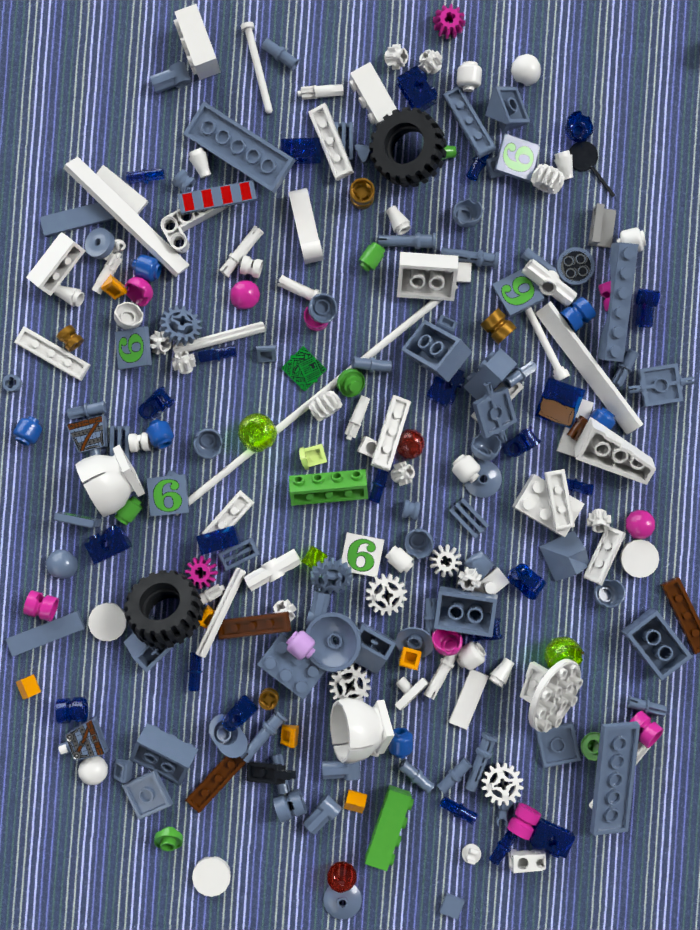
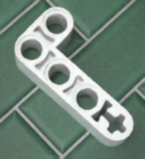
(181, 226)
(306, 226)

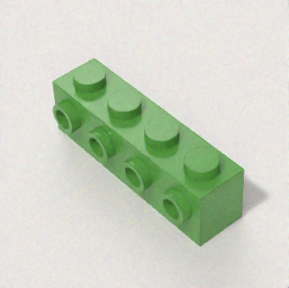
(328, 487)
(388, 827)

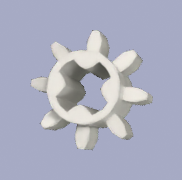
(396, 56)
(430, 61)
(159, 343)
(183, 362)
(402, 473)
(599, 520)
(470, 584)
(283, 606)

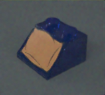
(559, 403)

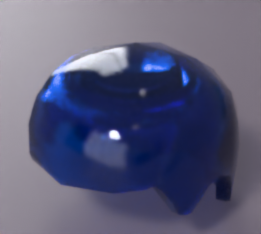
(578, 127)

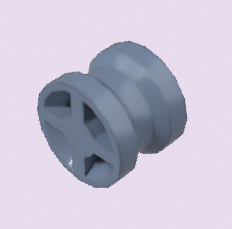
(184, 181)
(411, 509)

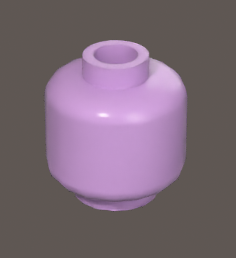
(300, 645)

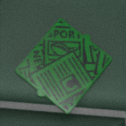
(303, 368)

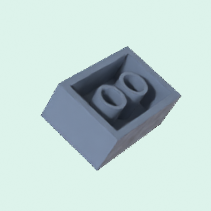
(436, 350)
(656, 643)
(295, 674)

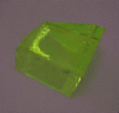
(313, 556)

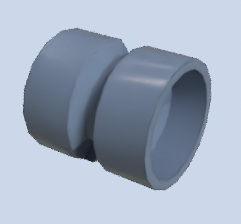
(283, 806)

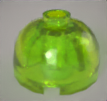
(257, 432)
(562, 648)

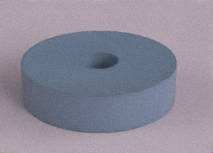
(97, 249)

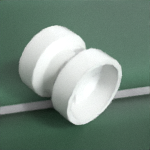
(251, 266)
(139, 442)

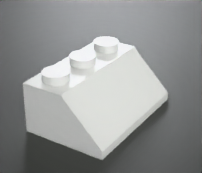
(427, 276)

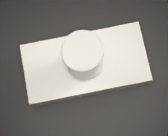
(493, 582)
(410, 691)

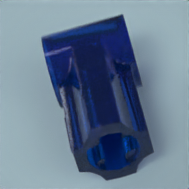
(647, 303)

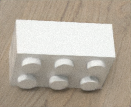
(196, 42)
(535, 504)

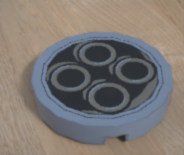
(575, 266)

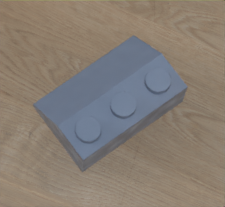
(465, 611)
(163, 752)

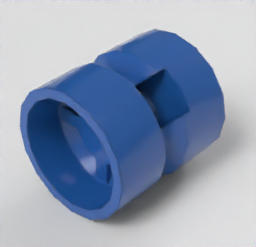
(579, 313)

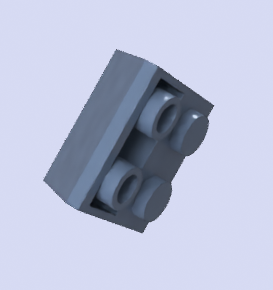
(374, 648)
(143, 654)

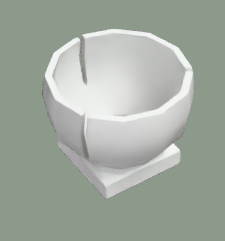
(109, 480)
(360, 726)

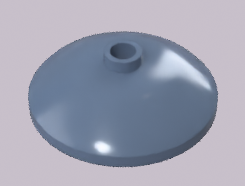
(328, 654)

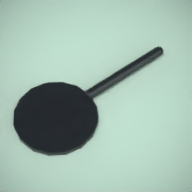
(584, 158)

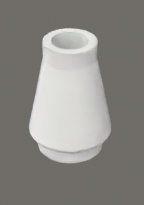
(200, 162)
(564, 163)
(398, 221)
(71, 295)
(501, 673)

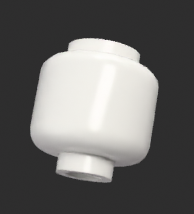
(469, 76)
(633, 236)
(466, 468)
(471, 655)

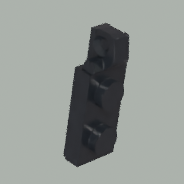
(268, 773)

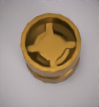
(362, 193)
(498, 326)

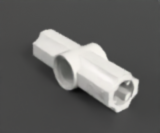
(555, 288)
(272, 570)

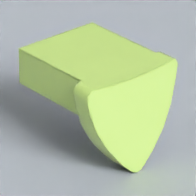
(312, 456)

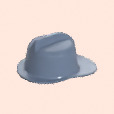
(230, 744)

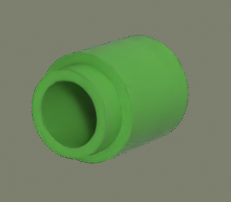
(371, 257)
(129, 511)

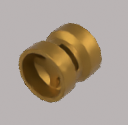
(70, 338)
(266, 701)

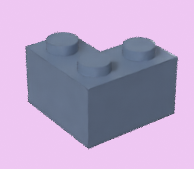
(491, 369)

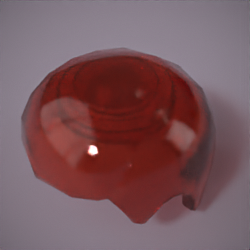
(410, 444)
(341, 876)

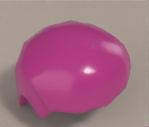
(139, 291)
(244, 294)
(640, 524)
(447, 642)

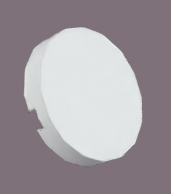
(639, 558)
(107, 622)
(211, 876)

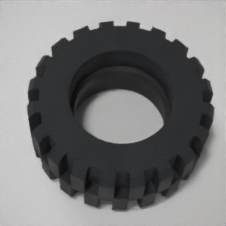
(389, 133)
(153, 590)

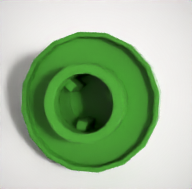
(350, 382)
(590, 746)
(168, 839)

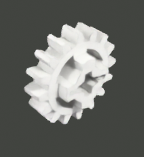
(377, 595)
(342, 680)
(504, 793)

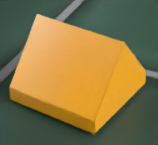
(113, 287)
(207, 615)
(410, 658)
(28, 687)
(289, 735)
(355, 801)

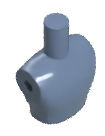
(480, 562)

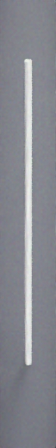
(304, 407)

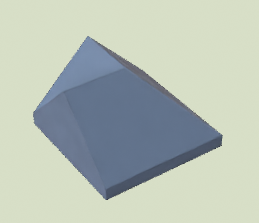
(507, 108)
(565, 556)

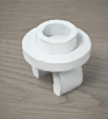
(471, 853)

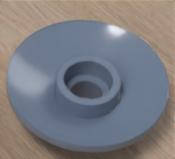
(492, 483)
(415, 639)
(352, 906)

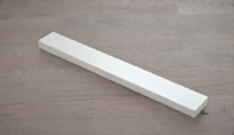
(126, 216)
(589, 368)

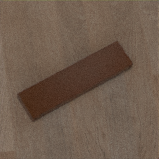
(683, 612)
(255, 625)
(214, 782)

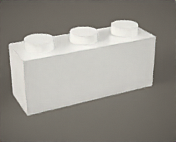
(371, 93)
(55, 264)

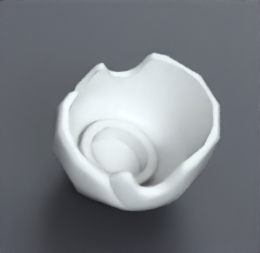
(526, 69)
(128, 315)
(93, 770)

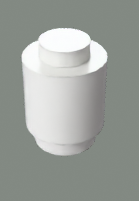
(399, 559)

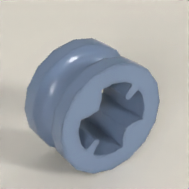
(15, 388)

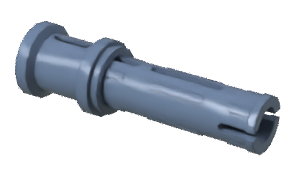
(417, 241)
(479, 258)
(269, 728)
(483, 753)

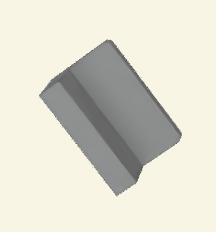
(602, 226)

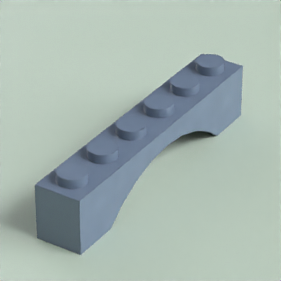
(622, 271)

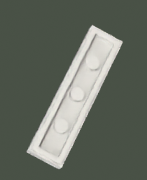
(331, 142)
(52, 353)
(390, 433)

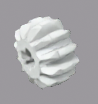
(547, 179)
(325, 405)
(441, 566)

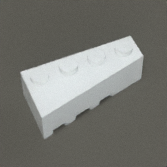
(612, 453)

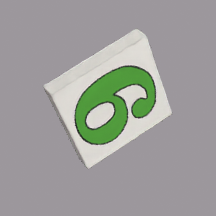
(362, 554)

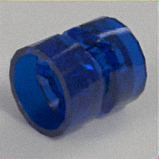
(71, 710)

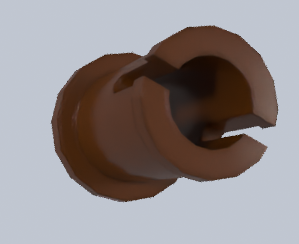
(577, 427)

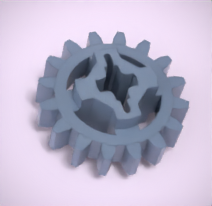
(180, 325)
(331, 575)

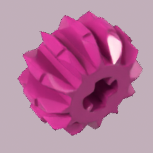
(446, 27)
(205, 567)

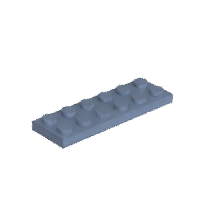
(239, 147)
(614, 778)

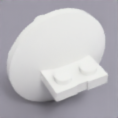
(551, 692)

